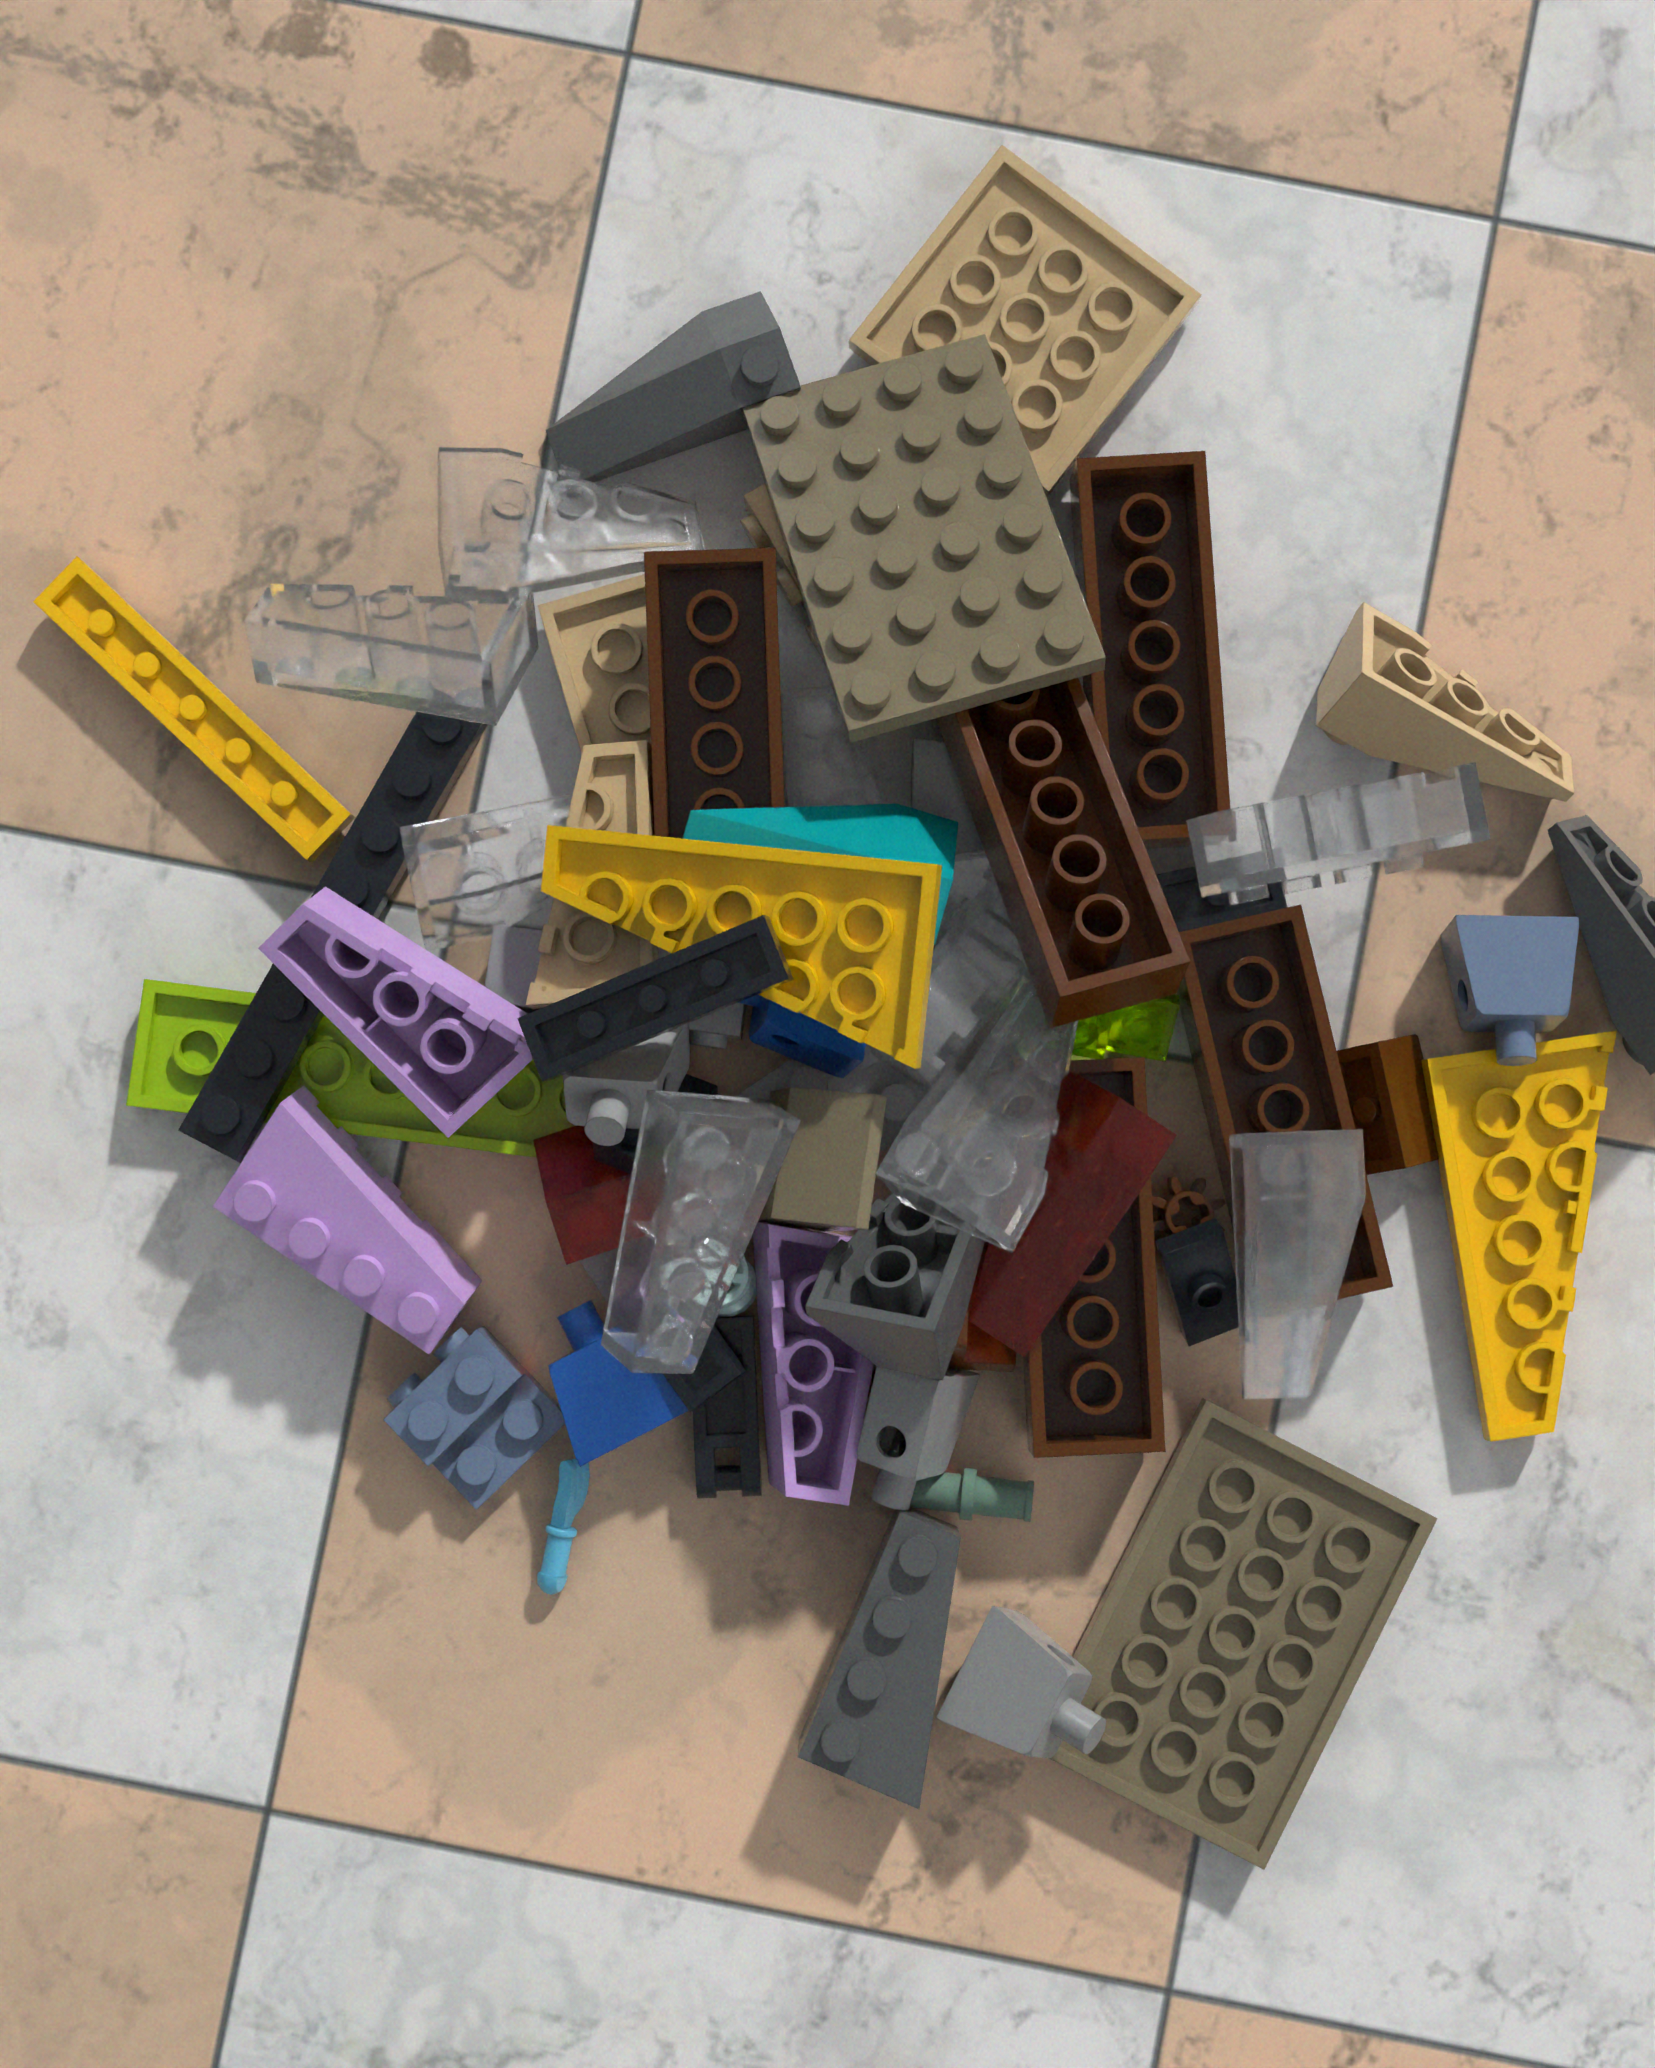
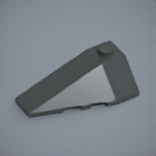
(1616, 927)

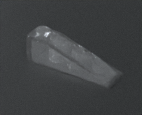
(1293, 1235)

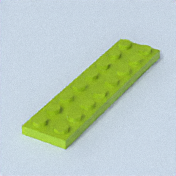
(188, 1027)

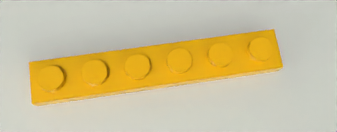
(194, 709)

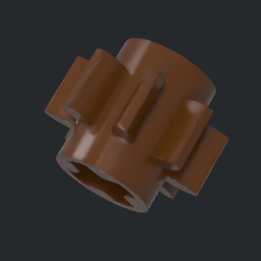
(1169, 1205)

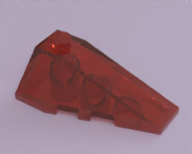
(1094, 1175)

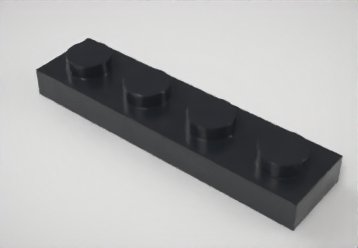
(655, 998)

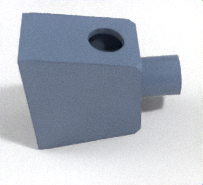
(1511, 977)

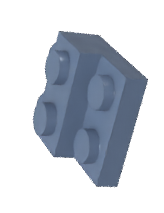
(474, 1414)

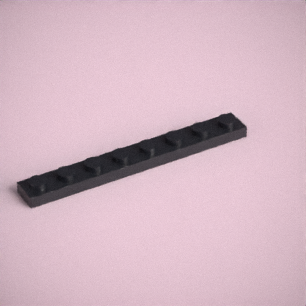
(364, 873)

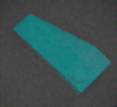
(851, 830)

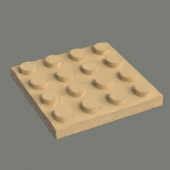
(1054, 290)

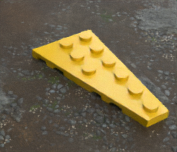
(846, 923)
(1517, 1209)

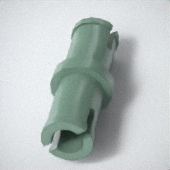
(975, 1495)

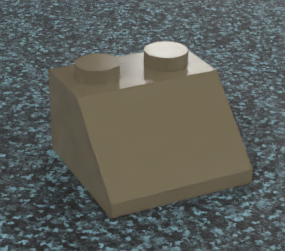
(831, 1160)

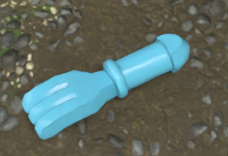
(569, 1500)

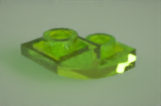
(1133, 1030)

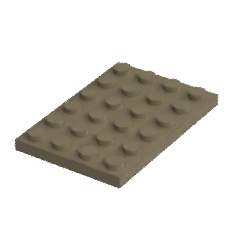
(921, 538)
(1239, 1630)

